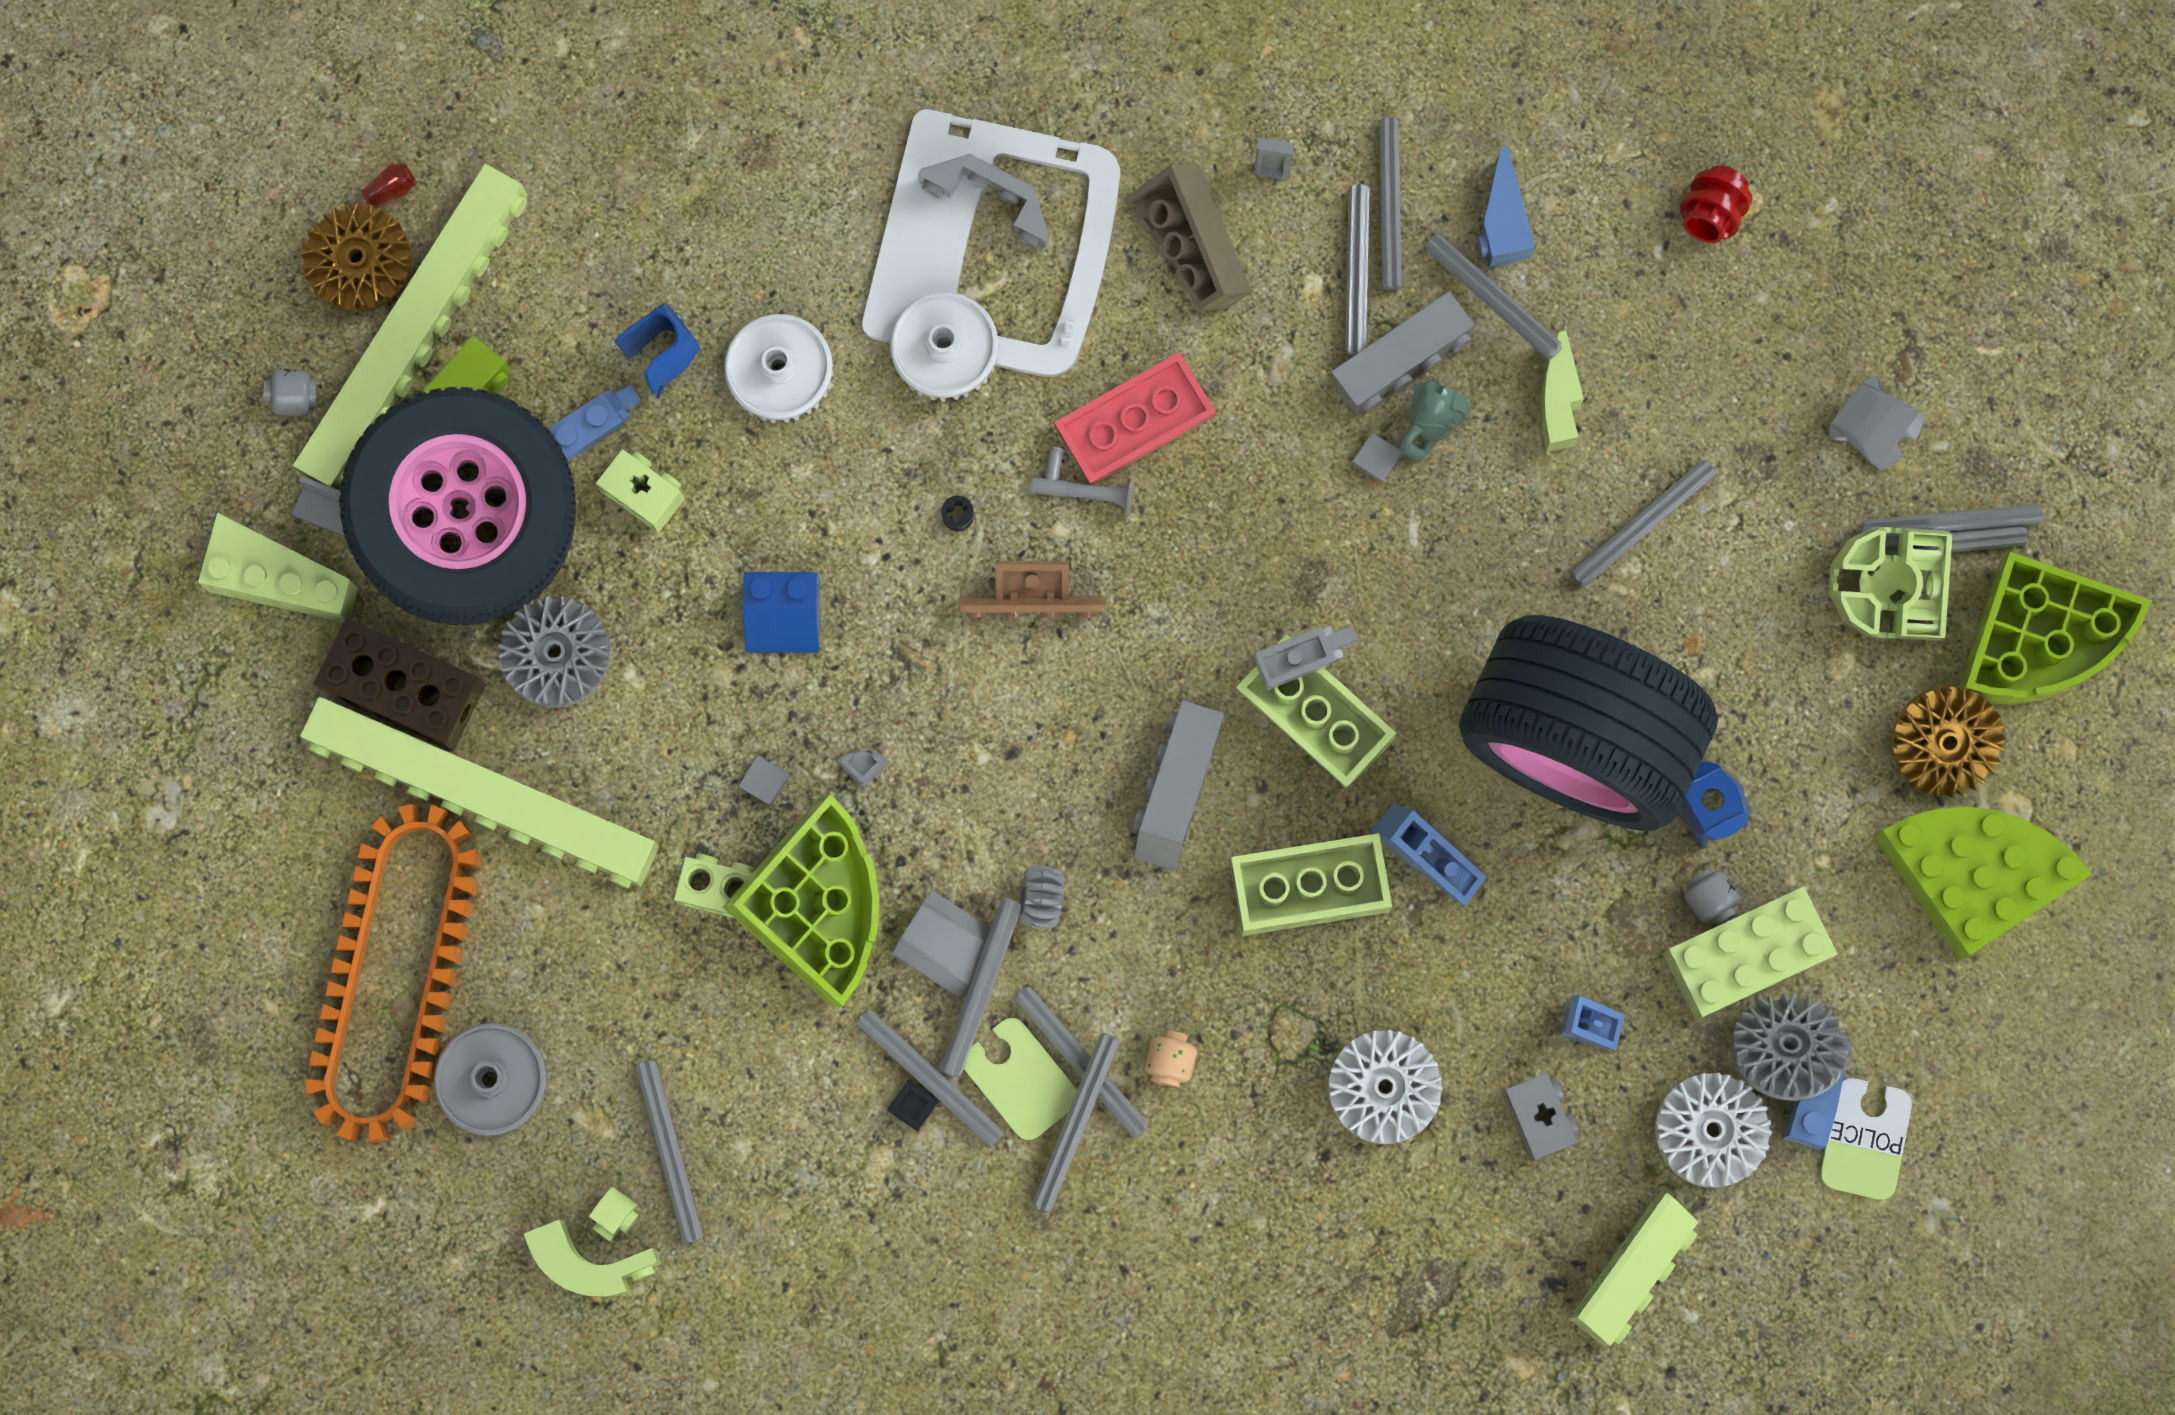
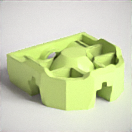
(1895, 572)

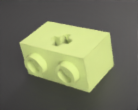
(620, 486)

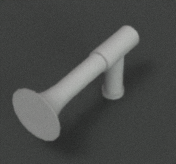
(1053, 486)

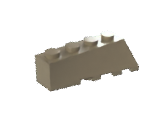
(1191, 235)

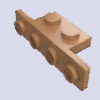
(1031, 588)

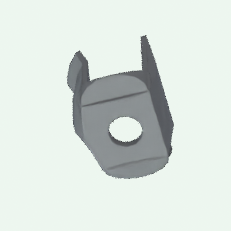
(1876, 423)

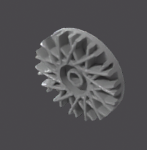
(536, 633)
(1789, 1048)
(462, 1074)

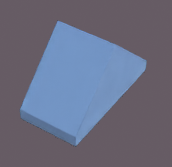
(1591, 1023)

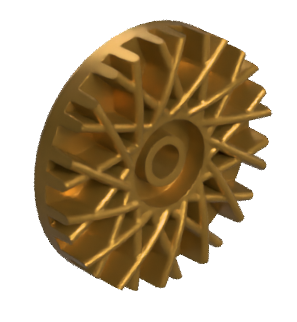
(342, 240)
(1964, 757)

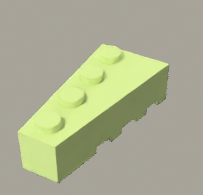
(265, 572)

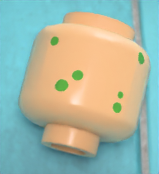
(1170, 1059)

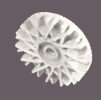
(944, 370)
(781, 392)
(1377, 1115)
(1684, 1136)

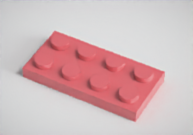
(1134, 419)

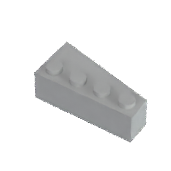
(1177, 785)

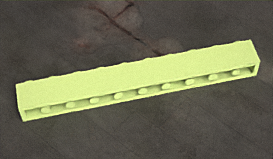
(415, 322)
(480, 792)

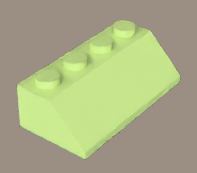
(1323, 720)
(1634, 1270)

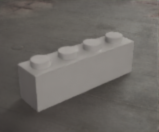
(1402, 353)

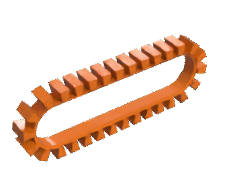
(469, 859)

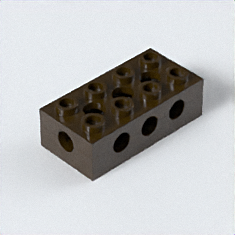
(392, 661)

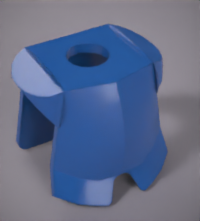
(672, 361)
(1718, 823)

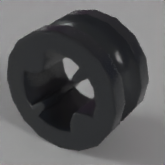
(949, 506)

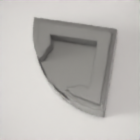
(863, 766)

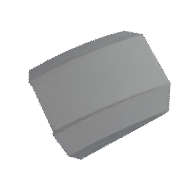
(943, 944)

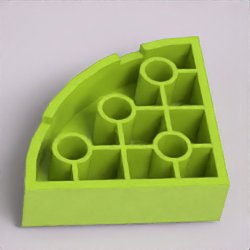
(2046, 632)
(1979, 870)
(815, 901)

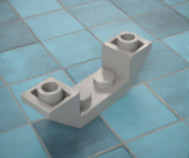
(945, 176)

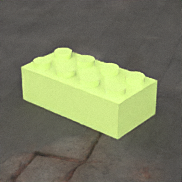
(1310, 884)
(1749, 953)

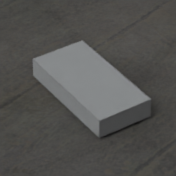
(1273, 158)

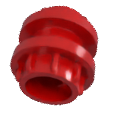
(1715, 204)

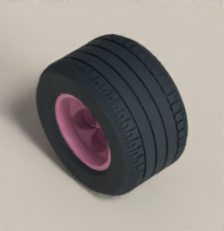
(438, 436)
(1589, 722)

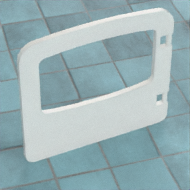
(930, 234)

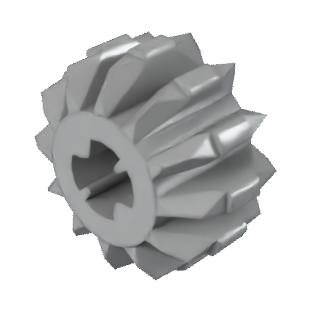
(1041, 897)

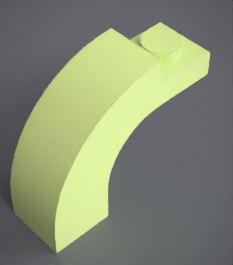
(561, 1262)

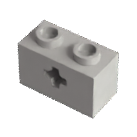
(1536, 1137)

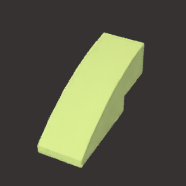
(1559, 398)

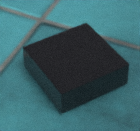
(913, 1105)

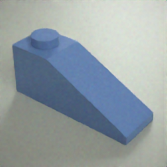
(1505, 226)
(1428, 853)
(1812, 1119)

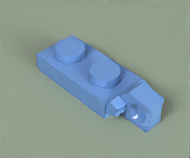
(594, 421)

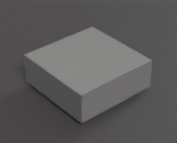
(1377, 458)
(764, 781)

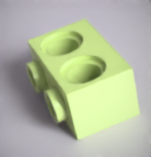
(715, 895)

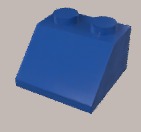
(781, 612)

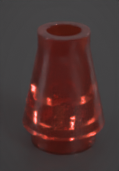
(390, 184)

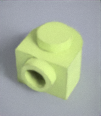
(614, 1214)

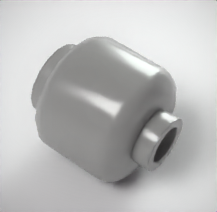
(290, 392)
(1712, 897)

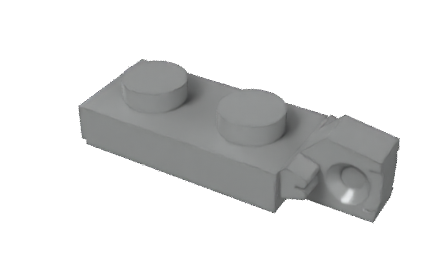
(1302, 655)

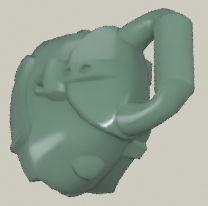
(1433, 416)

